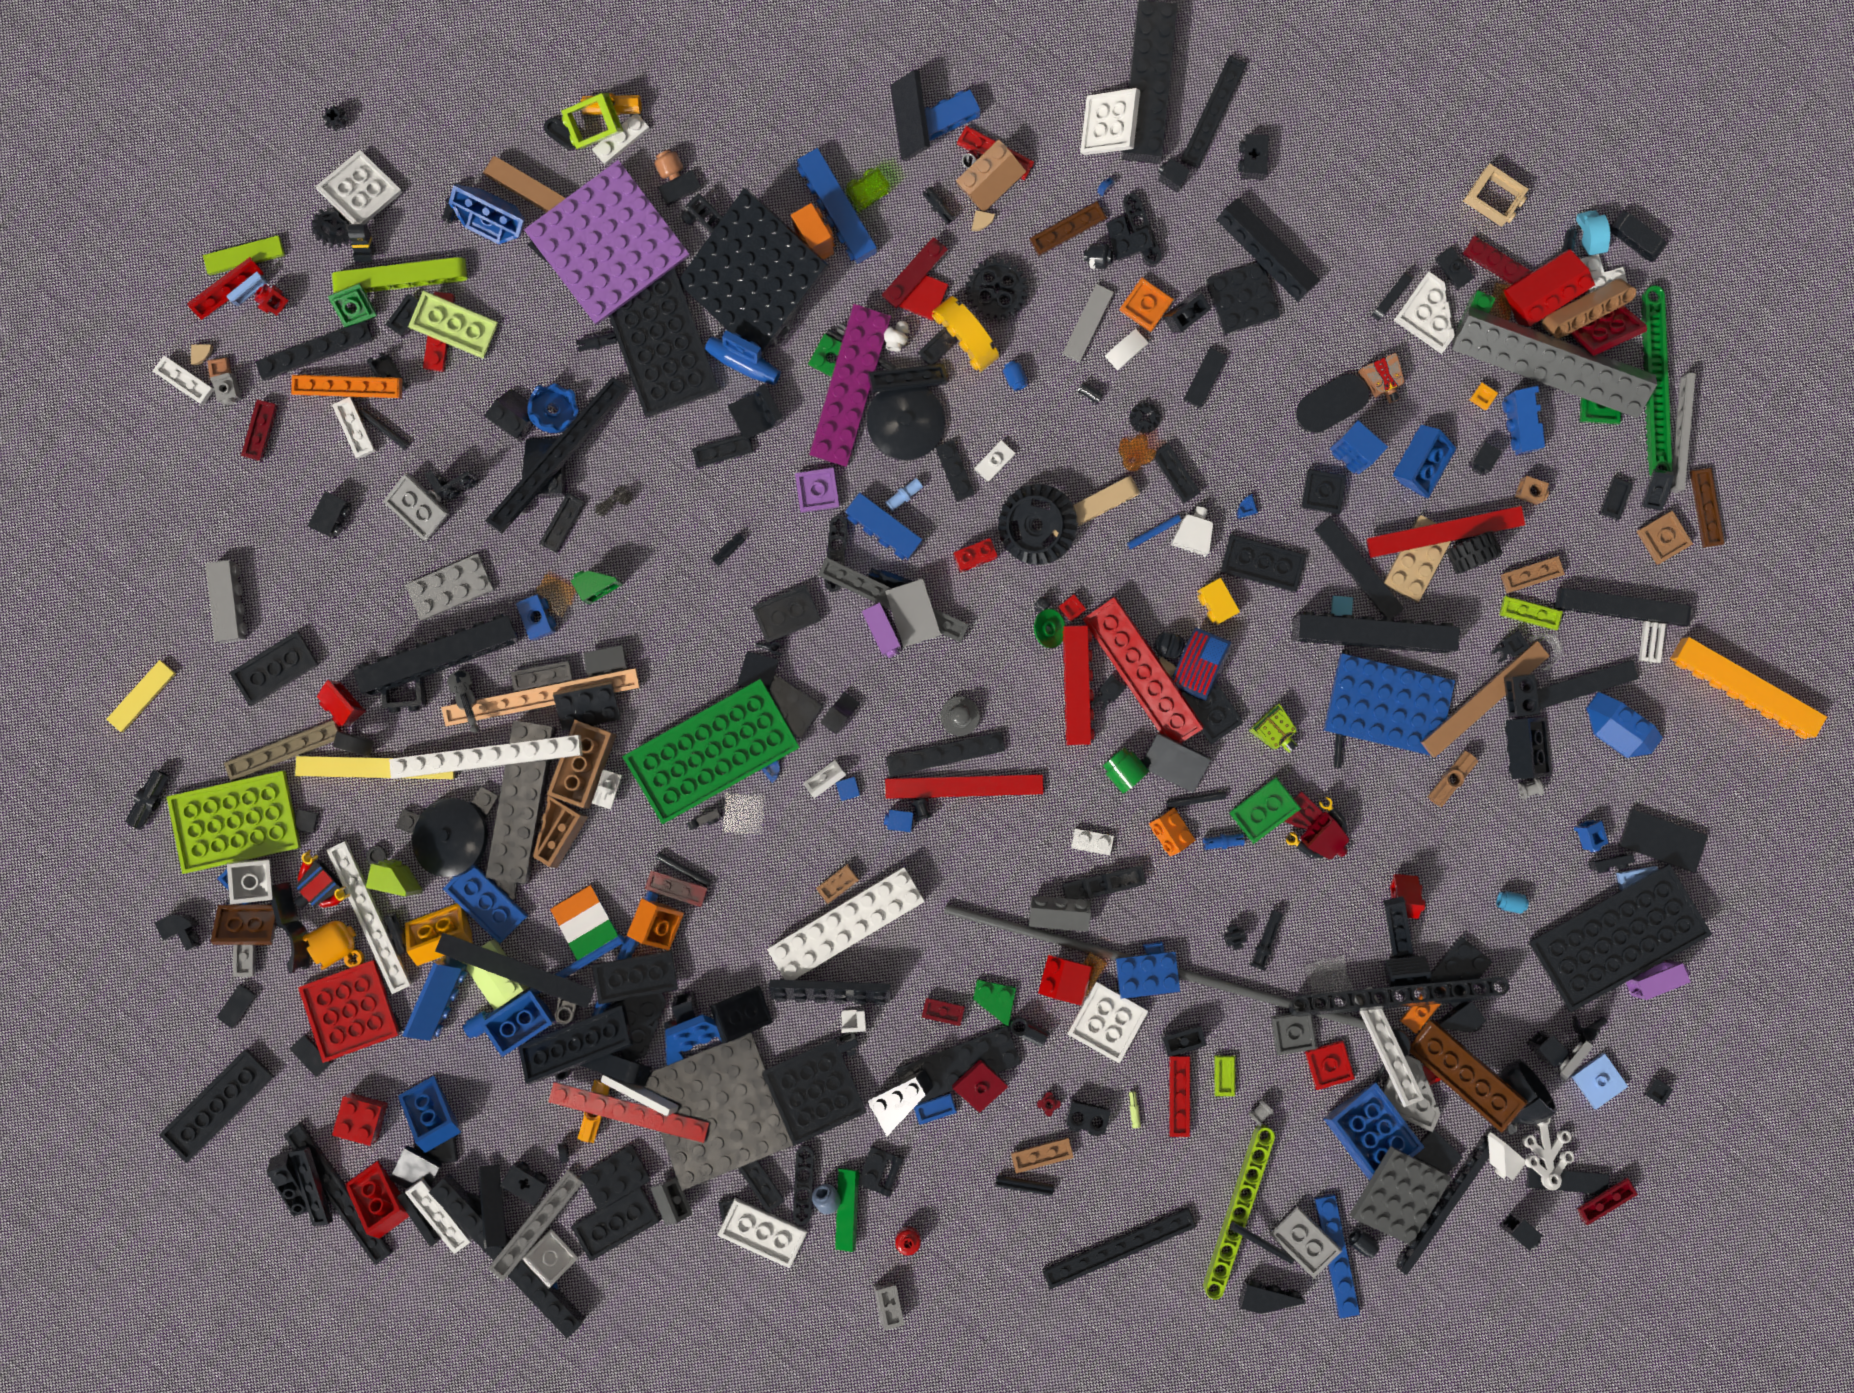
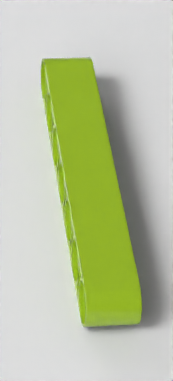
(402, 275)

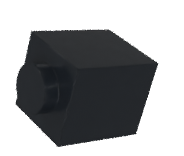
(1173, 174)
(1484, 458)

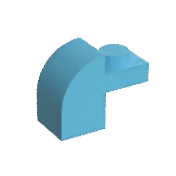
(1595, 232)

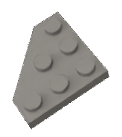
(1423, 1113)

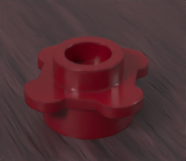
(1043, 1103)

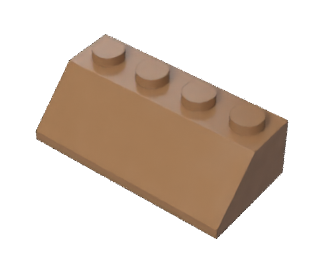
(579, 776)

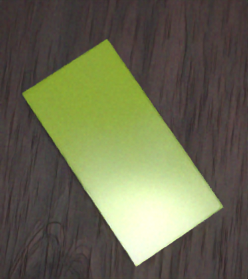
(1224, 1075)

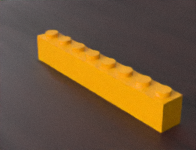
(1748, 688)

